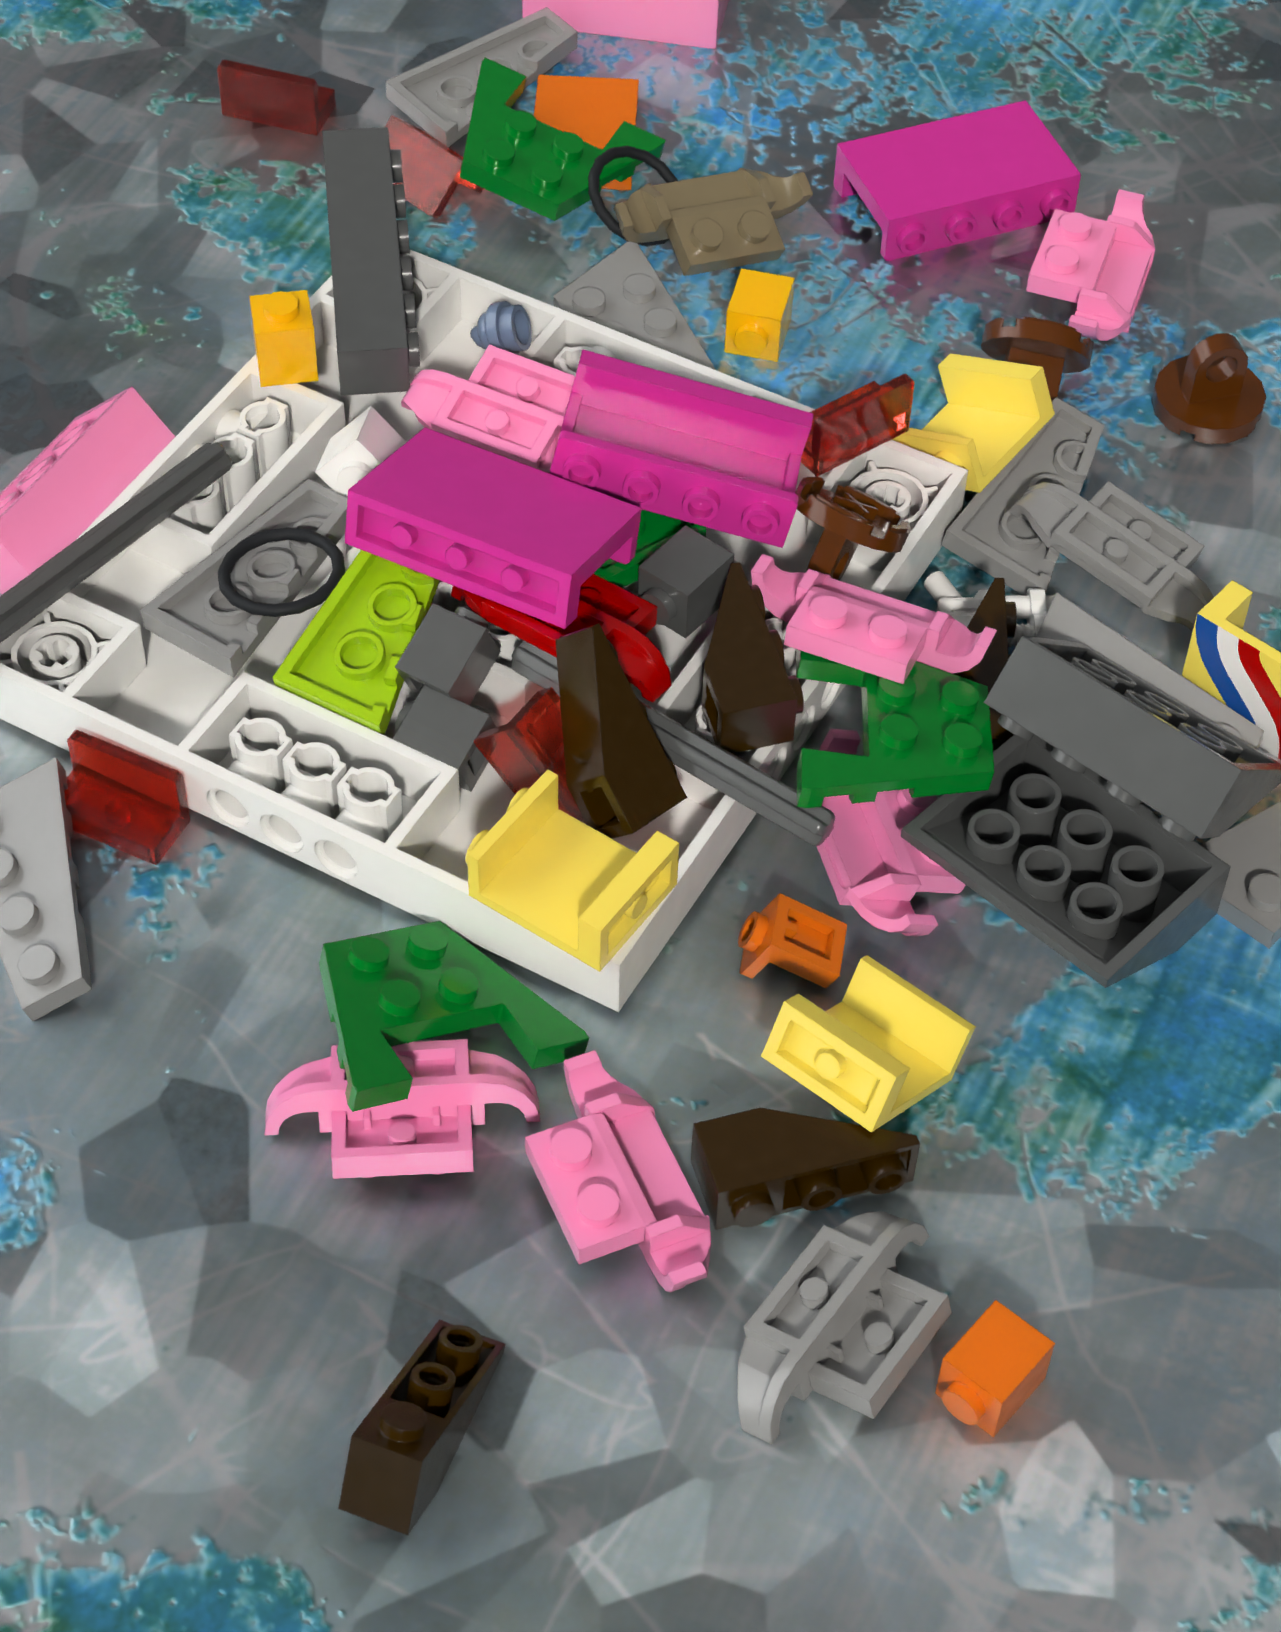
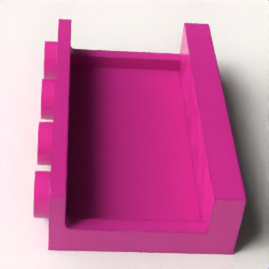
(958, 178)
(683, 448)
(489, 525)

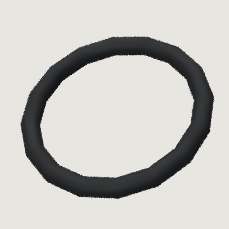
(593, 182)
(275, 535)

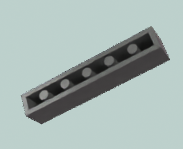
(366, 262)

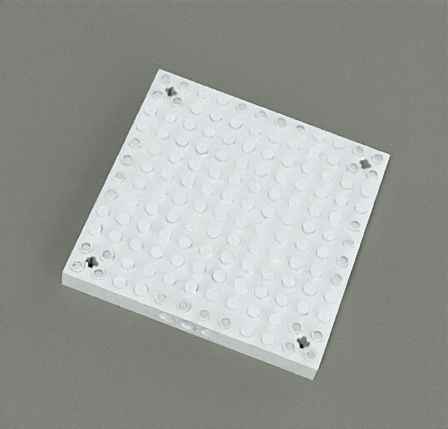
(339, 789)

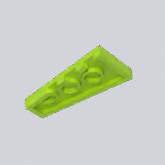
(357, 639)

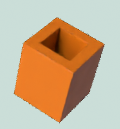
(993, 1369)

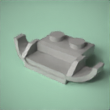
(1121, 546)
(838, 1324)

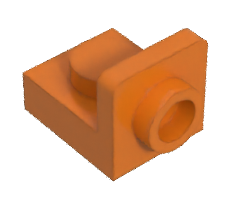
(794, 940)

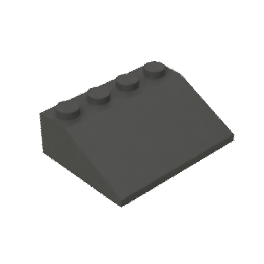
(1131, 737)
(1073, 862)

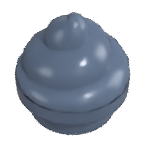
(503, 327)

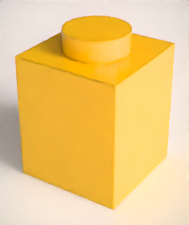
(759, 315)
(284, 338)

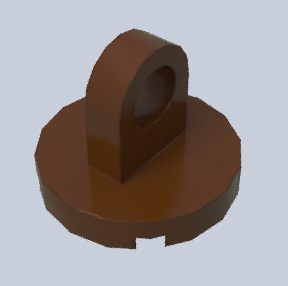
(1039, 344)
(1210, 393)
(848, 520)

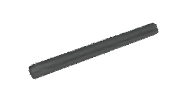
(111, 537)
(705, 760)

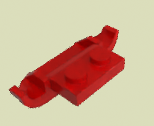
(620, 614)

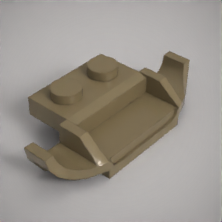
(715, 218)

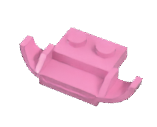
(1096, 265)
(503, 407)
(865, 626)
(870, 859)
(411, 1135)
(619, 1180)

